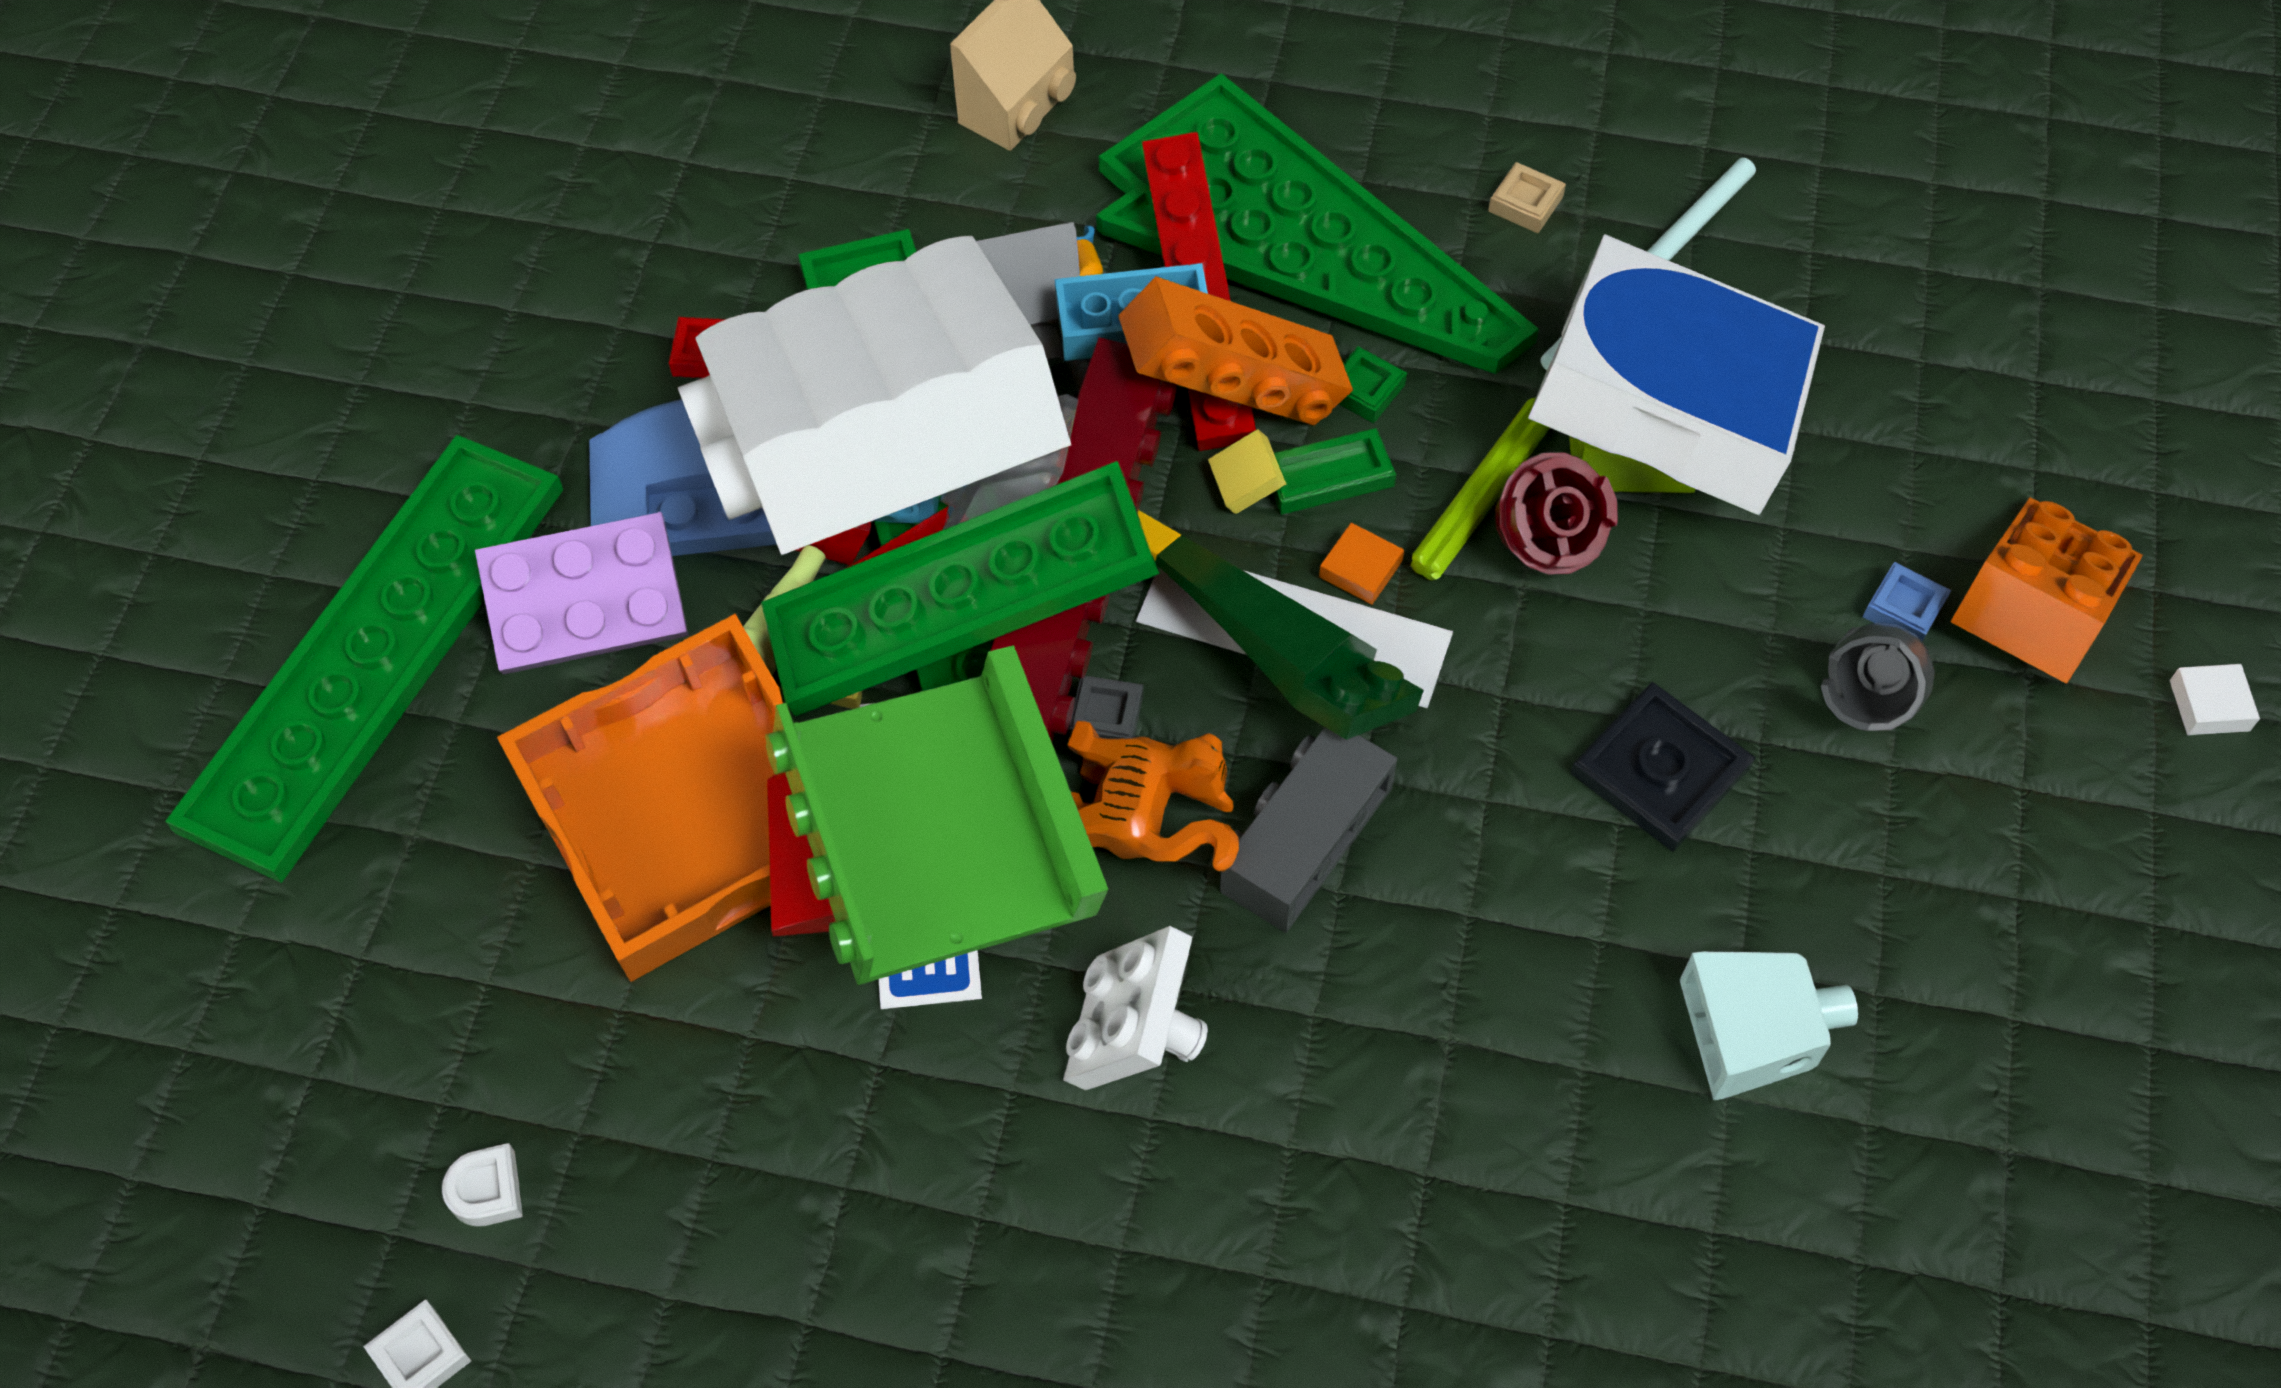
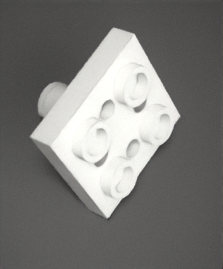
(1132, 1012)

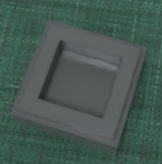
(1109, 707)

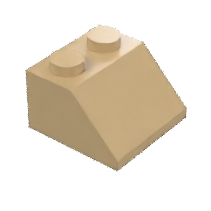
(1010, 70)

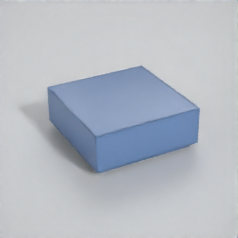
(1907, 601)

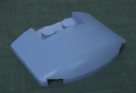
(657, 466)

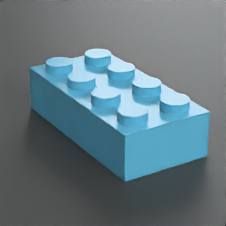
(1091, 303)

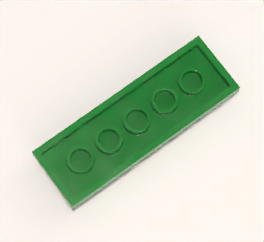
(957, 588)

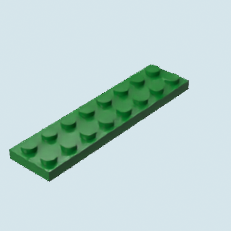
(362, 661)

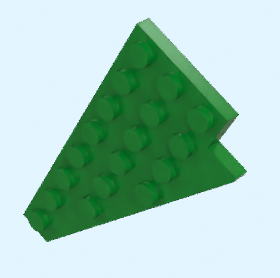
(1313, 232)

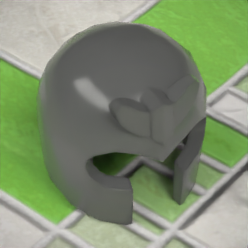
(1878, 677)

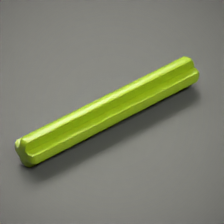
(1477, 495)

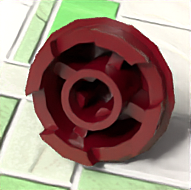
(1556, 513)

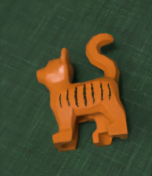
(1134, 790)

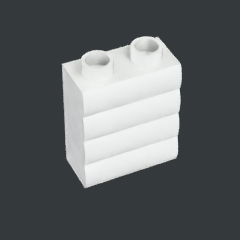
(872, 394)

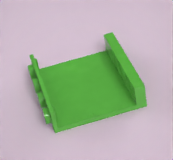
(937, 821)

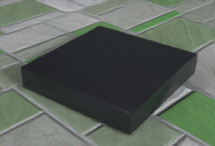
(1662, 766)

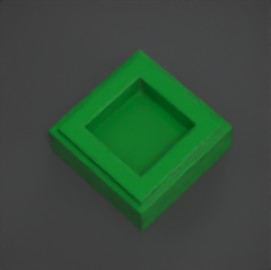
(1373, 384)

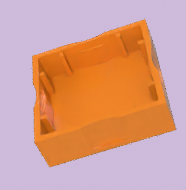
(661, 794)

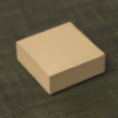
(1527, 197)

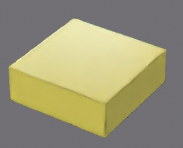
(1246, 471)

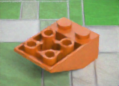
(2047, 588)

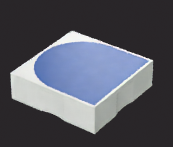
(1681, 374)

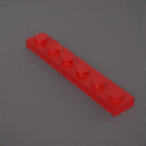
(1191, 237)

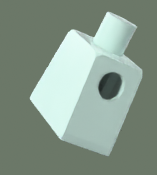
(1760, 1017)

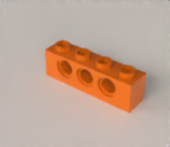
(1234, 352)

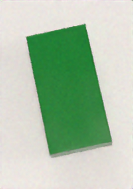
(1333, 471)

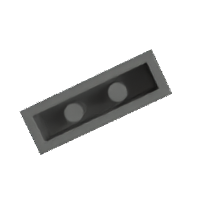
(1307, 825)

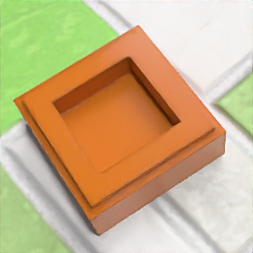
(1361, 563)

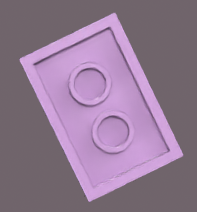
(581, 593)

